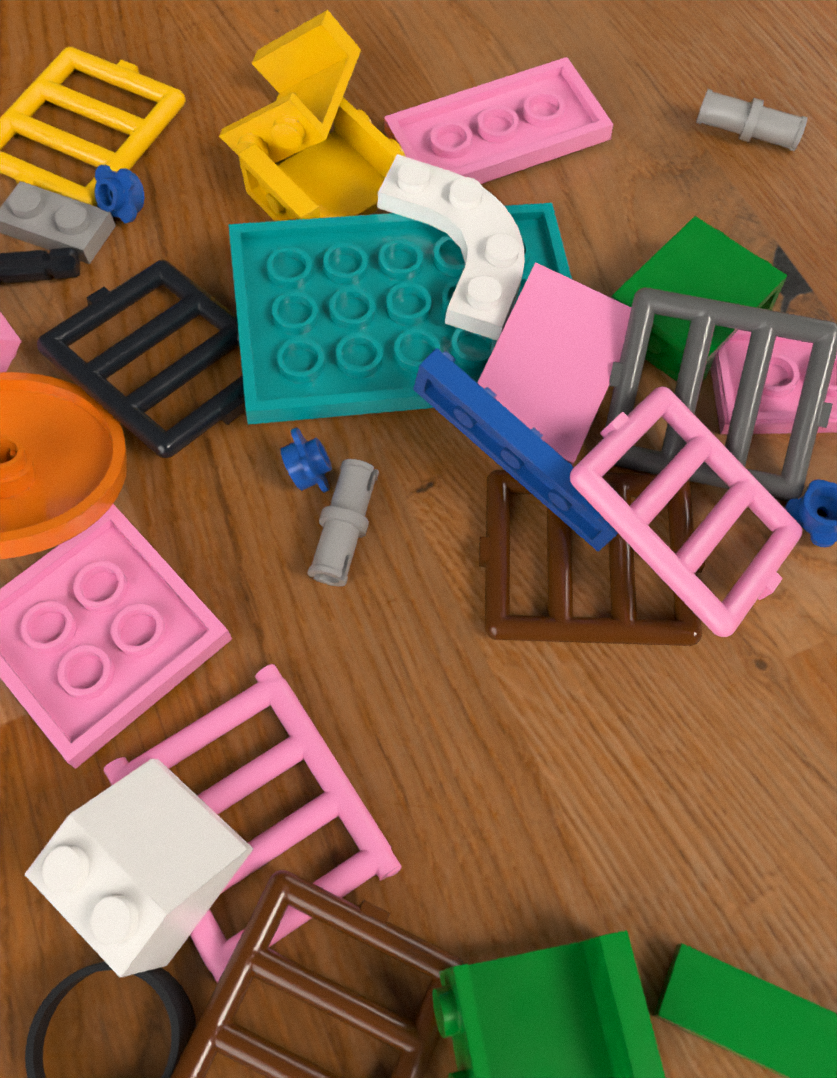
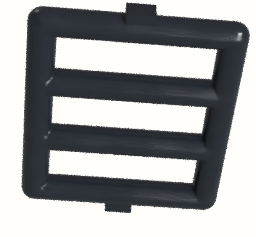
(131, 409)

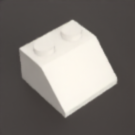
(139, 868)

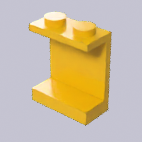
(311, 76)
(328, 178)

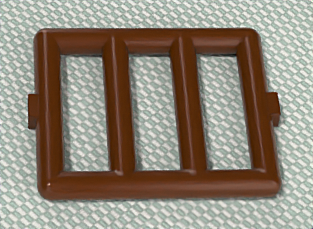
(560, 624)
(253, 959)

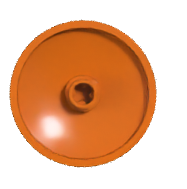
(57, 462)

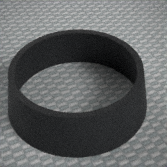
(167, 987)

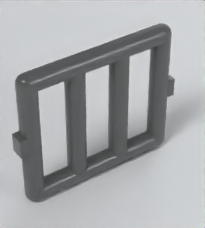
(764, 328)

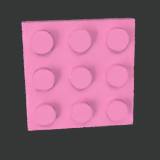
(100, 635)

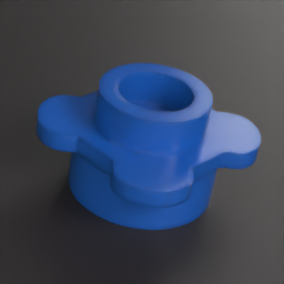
(119, 192)
(306, 462)
(820, 496)

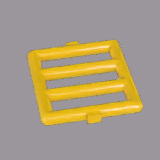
(48, 88)

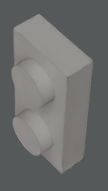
(55, 221)

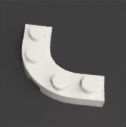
(477, 225)

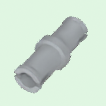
(751, 120)
(343, 522)

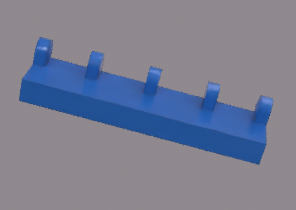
(509, 444)

